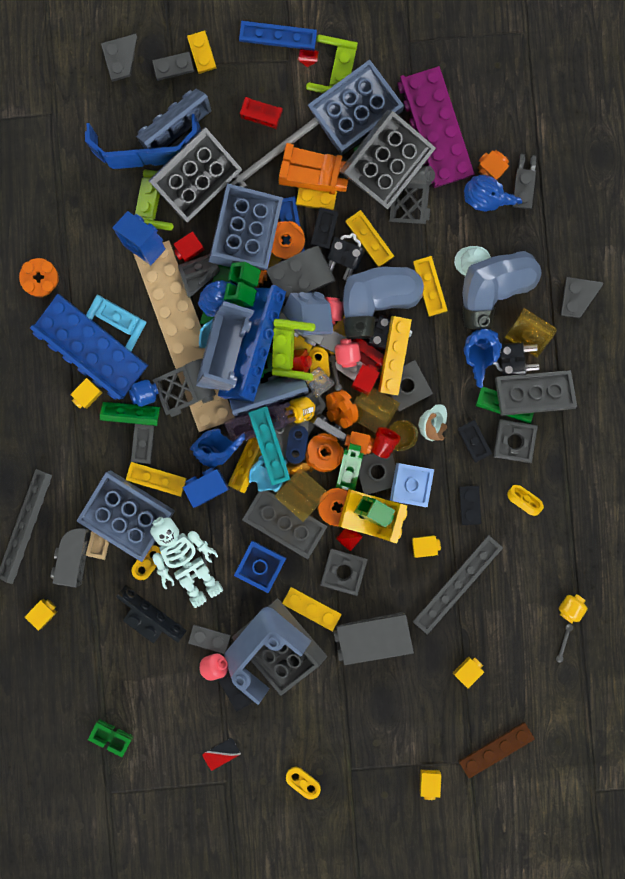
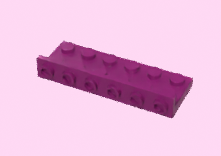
(436, 121)

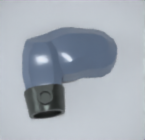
(493, 281)
(376, 291)

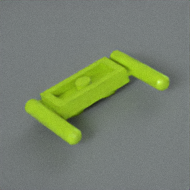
(343, 61)
(148, 202)
(284, 348)

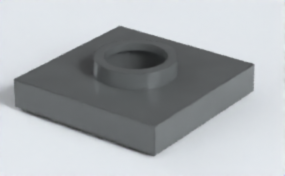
(421, 387)
(525, 431)
(370, 484)
(333, 581)

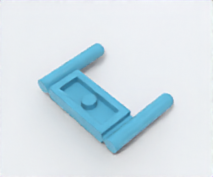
(118, 318)

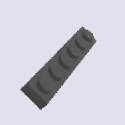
(24, 526)
(457, 584)

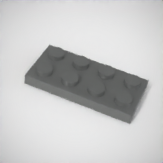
(535, 392)
(282, 525)

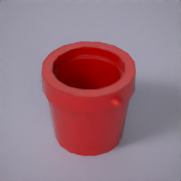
(385, 442)

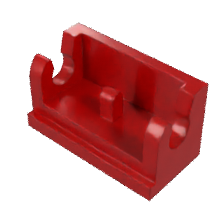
(261, 113)

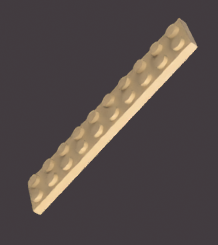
(180, 329)

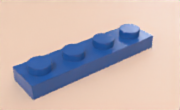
(278, 35)

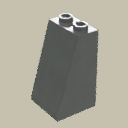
(374, 639)

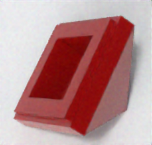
(308, 57)
(349, 538)

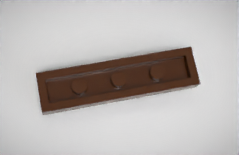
(496, 750)

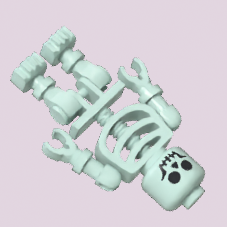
(173, 548)

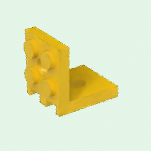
(352, 521)

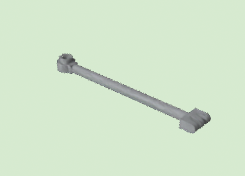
(239, 179)

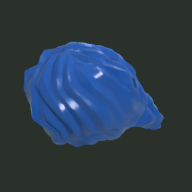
(487, 194)
(212, 297)
(482, 350)
(215, 448)

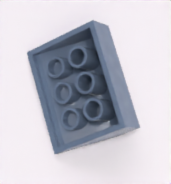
(354, 106)
(175, 121)
(245, 227)
(271, 392)
(123, 515)

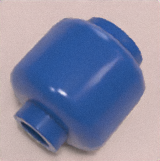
(143, 393)

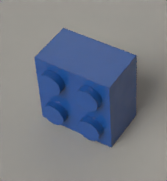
(139, 237)
(206, 487)
(260, 566)

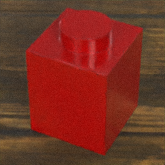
(188, 247)
(301, 360)
(365, 379)

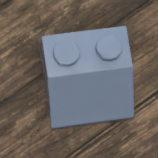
(310, 309)

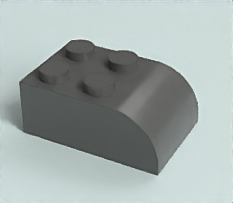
(302, 273)
(71, 558)

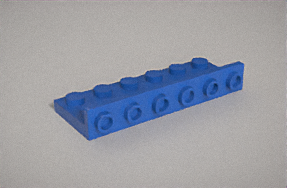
(256, 344)
(89, 347)

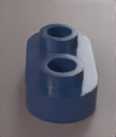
(297, 444)

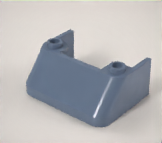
(223, 347)
(265, 629)

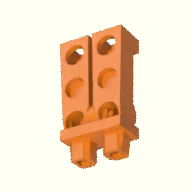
(312, 170)

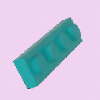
(269, 445)

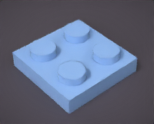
(411, 485)

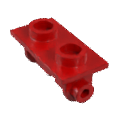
(369, 354)

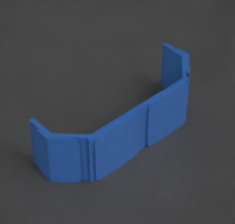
(139, 157)

